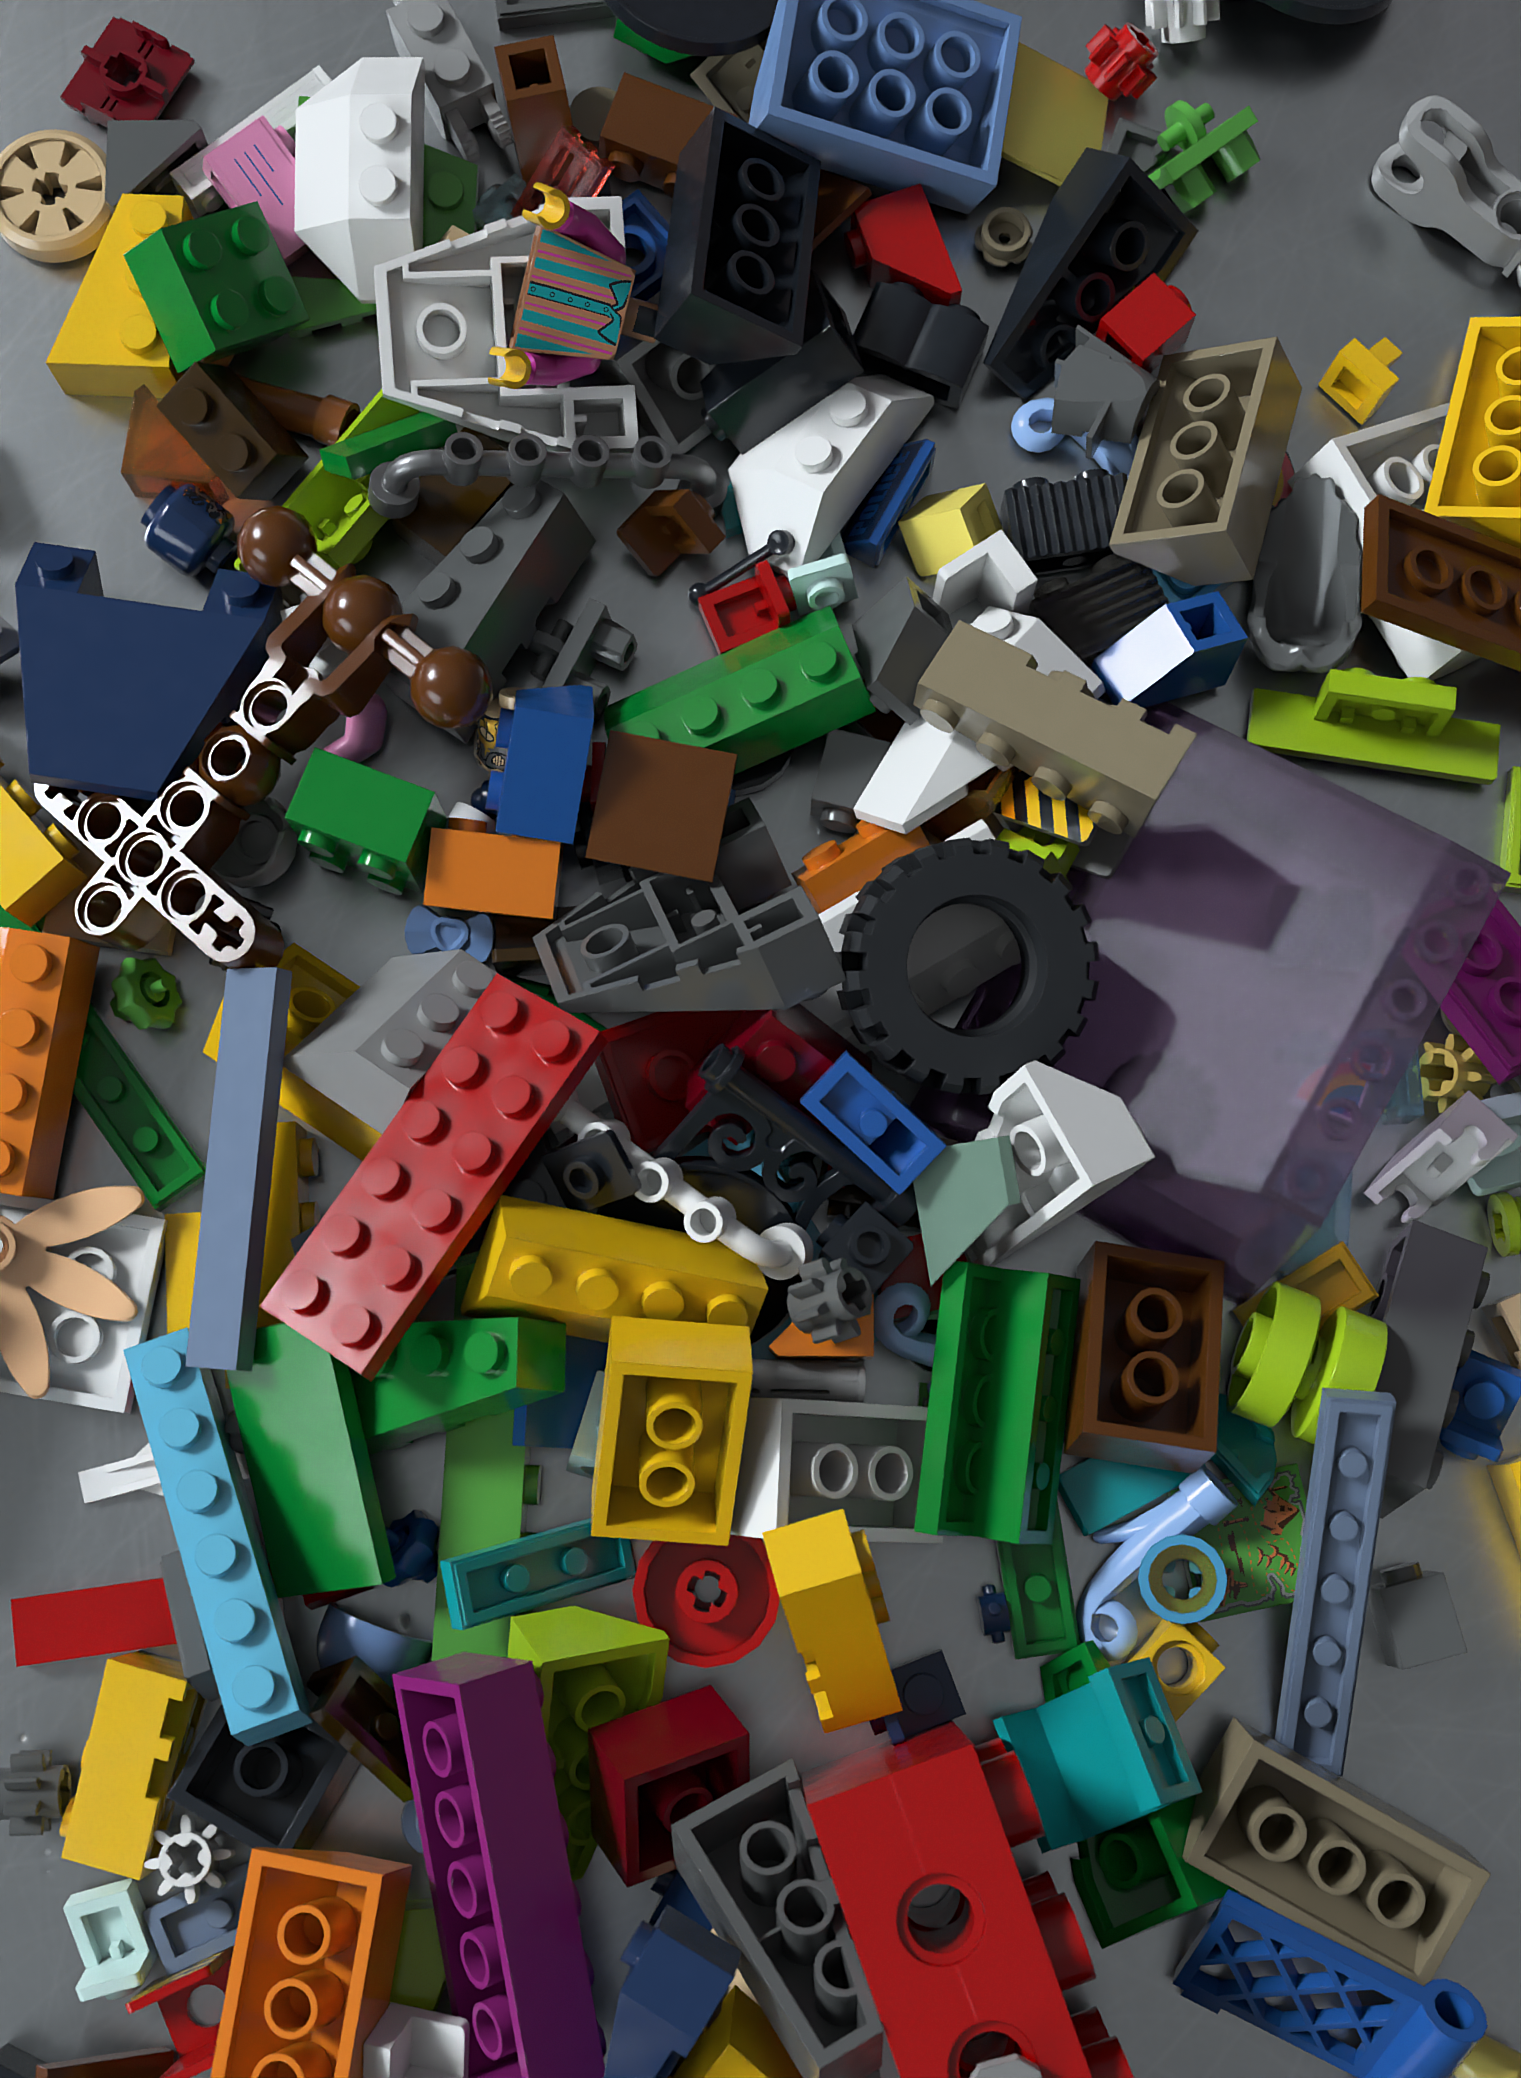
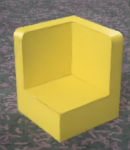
(948, 526)

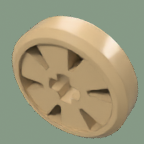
(35, 167)

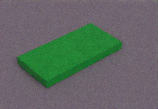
(309, 1467)

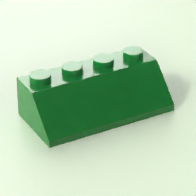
(755, 695)

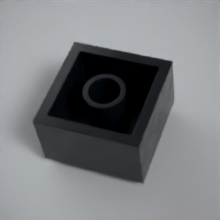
(267, 1791)

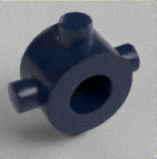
(993, 1614)

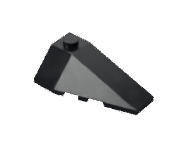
(1092, 250)

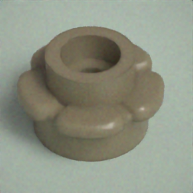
(1009, 223)

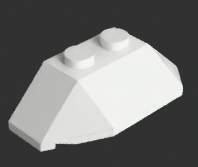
(362, 169)
(823, 465)

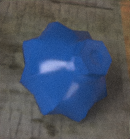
(413, 1548)

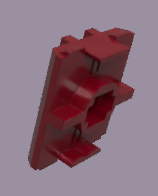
(121, 51)

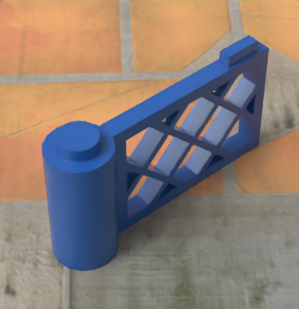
(1416, 2036)

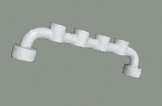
(775, 1251)

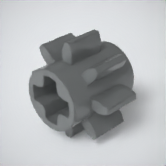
(829, 1300)
(33, 1792)

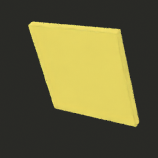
(1051, 116)

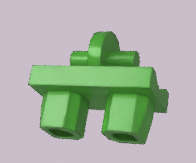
(1227, 144)

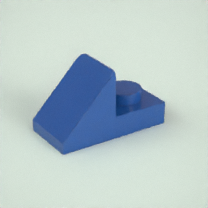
(873, 1122)

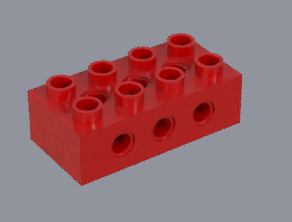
(993, 1945)

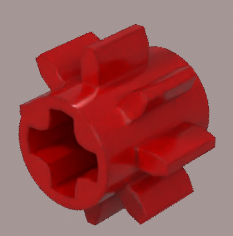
(1121, 61)

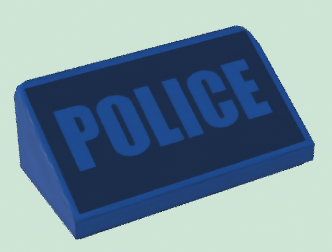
(889, 499)

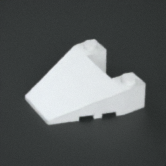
(458, 301)

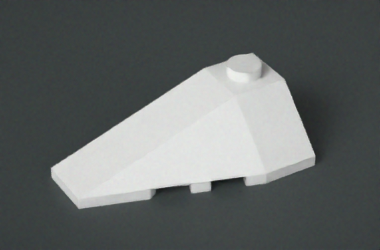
(932, 768)
(1066, 1150)

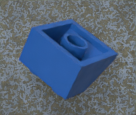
(544, 762)

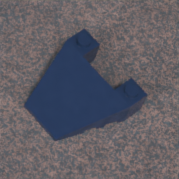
(128, 686)
(671, 1984)

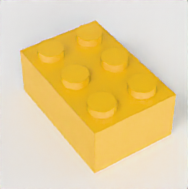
(671, 1430)

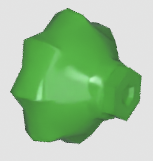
(145, 994)

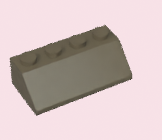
(1209, 462)
(1330, 1854)

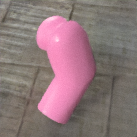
(362, 732)

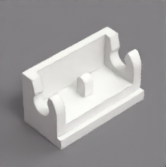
(1443, 1156)

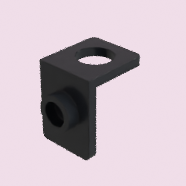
(591, 1171)

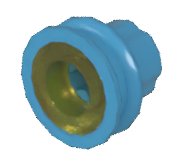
(1202, 1561)

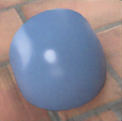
(382, 1650)

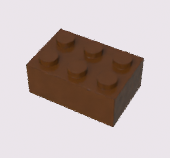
(1146, 1358)

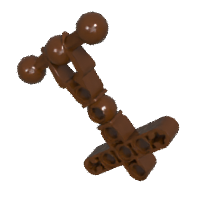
(359, 618)

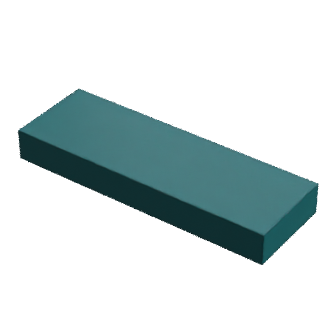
(532, 1573)

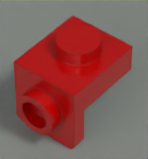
(747, 608)

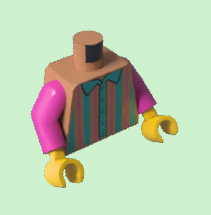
(571, 299)

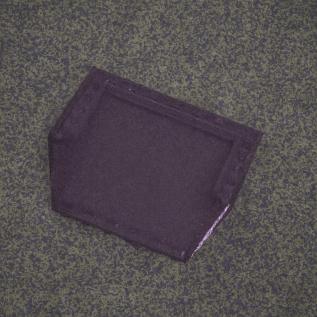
(1251, 997)

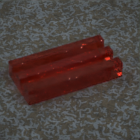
(585, 158)

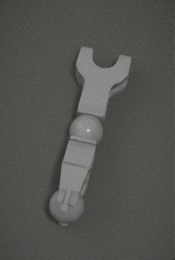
(1457, 184)

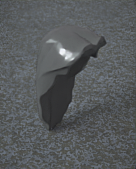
(1307, 581)

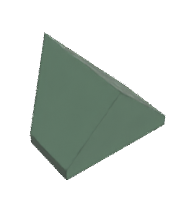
(962, 1197)

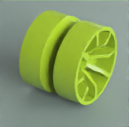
(1289, 1361)

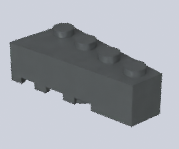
(499, 582)
(1427, 1305)
(771, 1896)

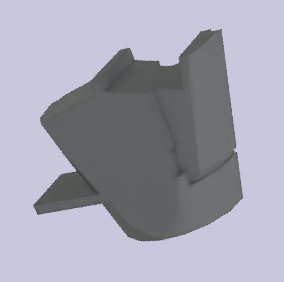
(1100, 393)

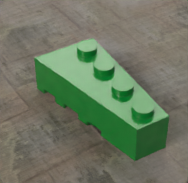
(459, 1373)

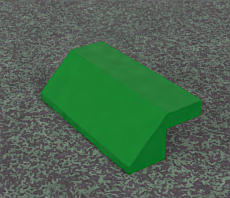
(997, 1404)

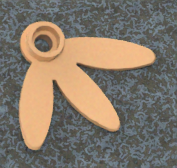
(56, 1277)

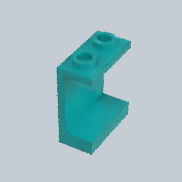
(1100, 1754)

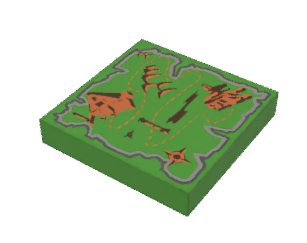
(1258, 1545)

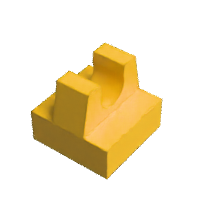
(1361, 377)

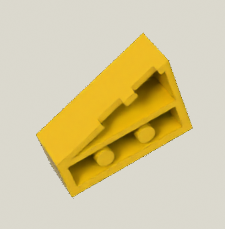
(109, 334)
(834, 1617)
(130, 1762)

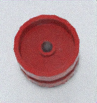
(700, 1630)

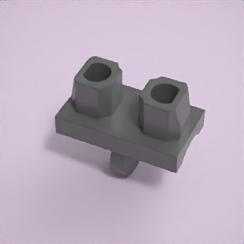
(573, 651)

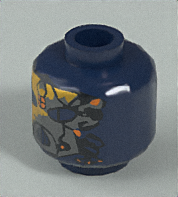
(189, 530)

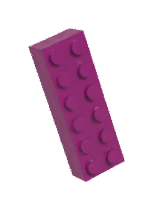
(499, 1867)

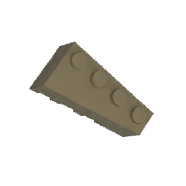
(1051, 728)

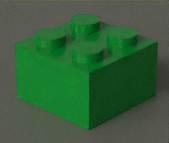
(216, 285)
(365, 821)

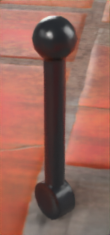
(778, 543)

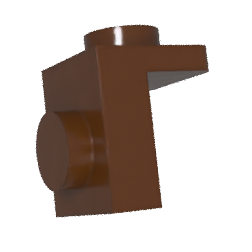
(670, 525)

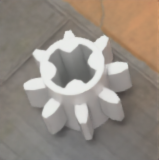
(1181, 19)
(170, 1860)

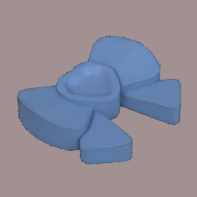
(431, 932)

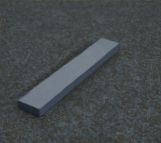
(239, 1169)
(1334, 1573)

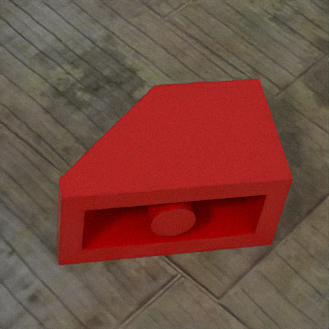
(901, 242)

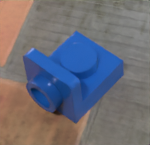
(1485, 1404)

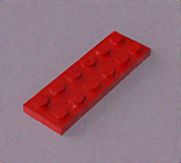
(434, 1175)

